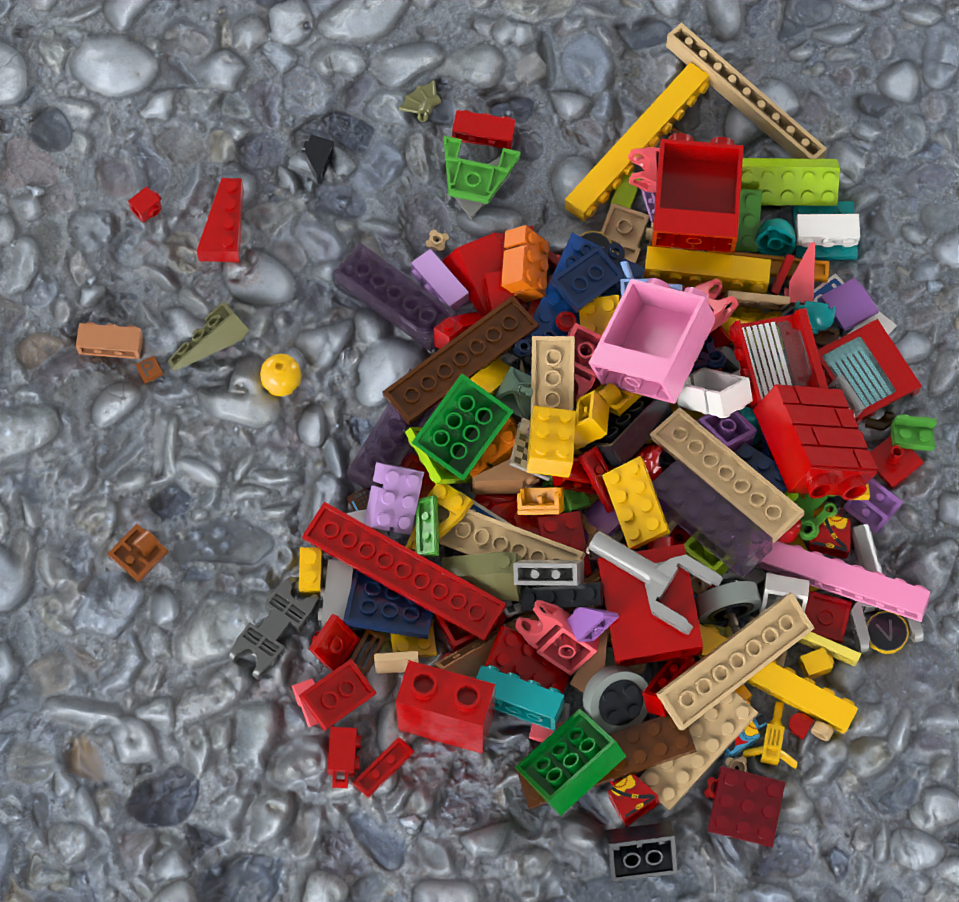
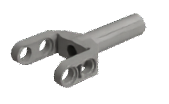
(868, 559)
(654, 575)

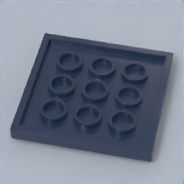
(384, 610)

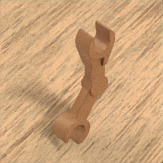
(591, 530)

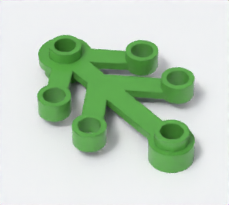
(809, 505)

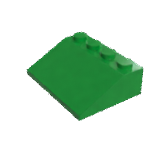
(462, 427)
(570, 761)

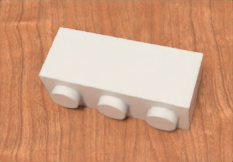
(827, 229)

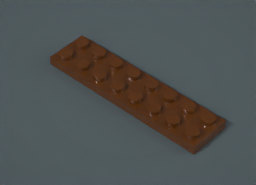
(465, 355)
(644, 747)

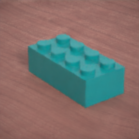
(524, 698)

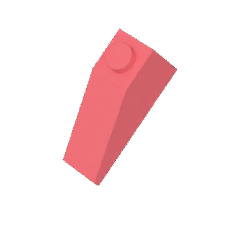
(802, 282)

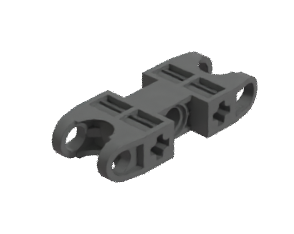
(265, 640)

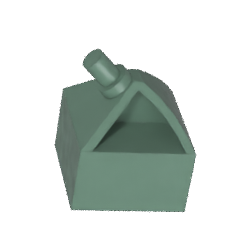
(516, 393)

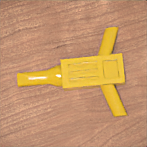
(771, 748)

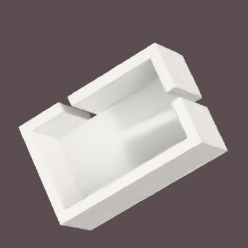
(715, 392)

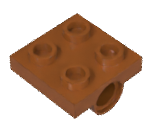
(138, 552)

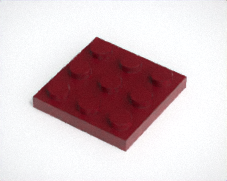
(746, 806)

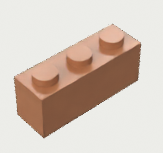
(109, 340)

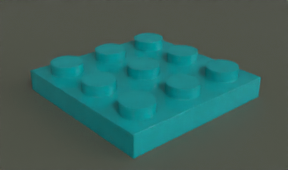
(836, 252)

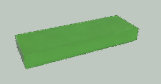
(427, 527)

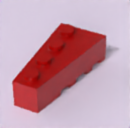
(223, 227)

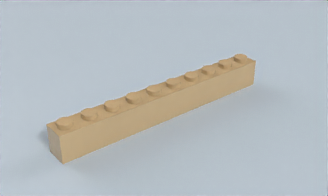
(745, 95)

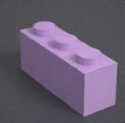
(439, 280)

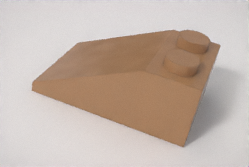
(503, 480)

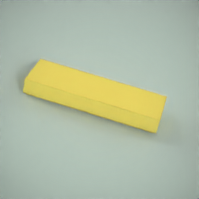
(836, 650)

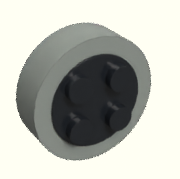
(728, 603)
(615, 698)

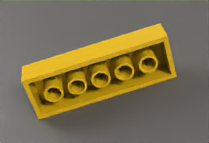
(696, 268)

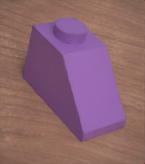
(590, 622)

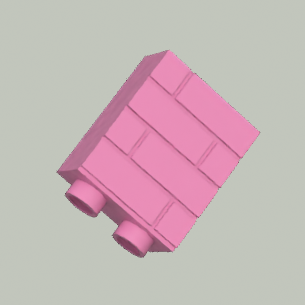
(653, 339)

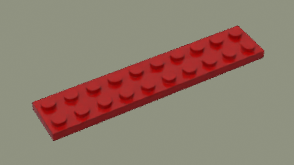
(404, 571)

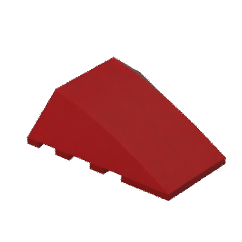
(472, 261)

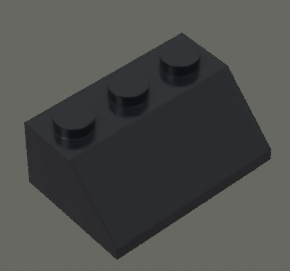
(641, 851)

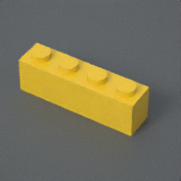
(491, 376)

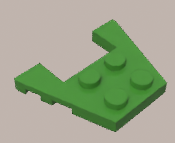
(474, 179)

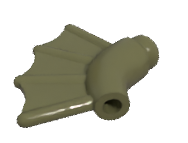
(422, 101)

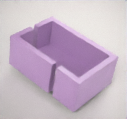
(396, 502)

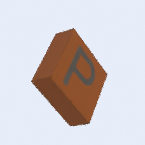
(149, 369)

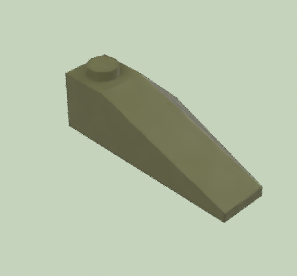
(220, 331)
(488, 572)

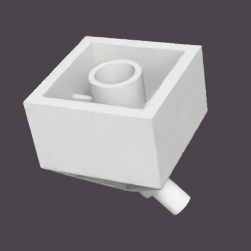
(778, 586)

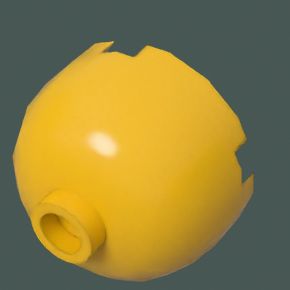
(280, 374)

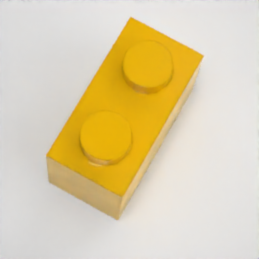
(310, 571)

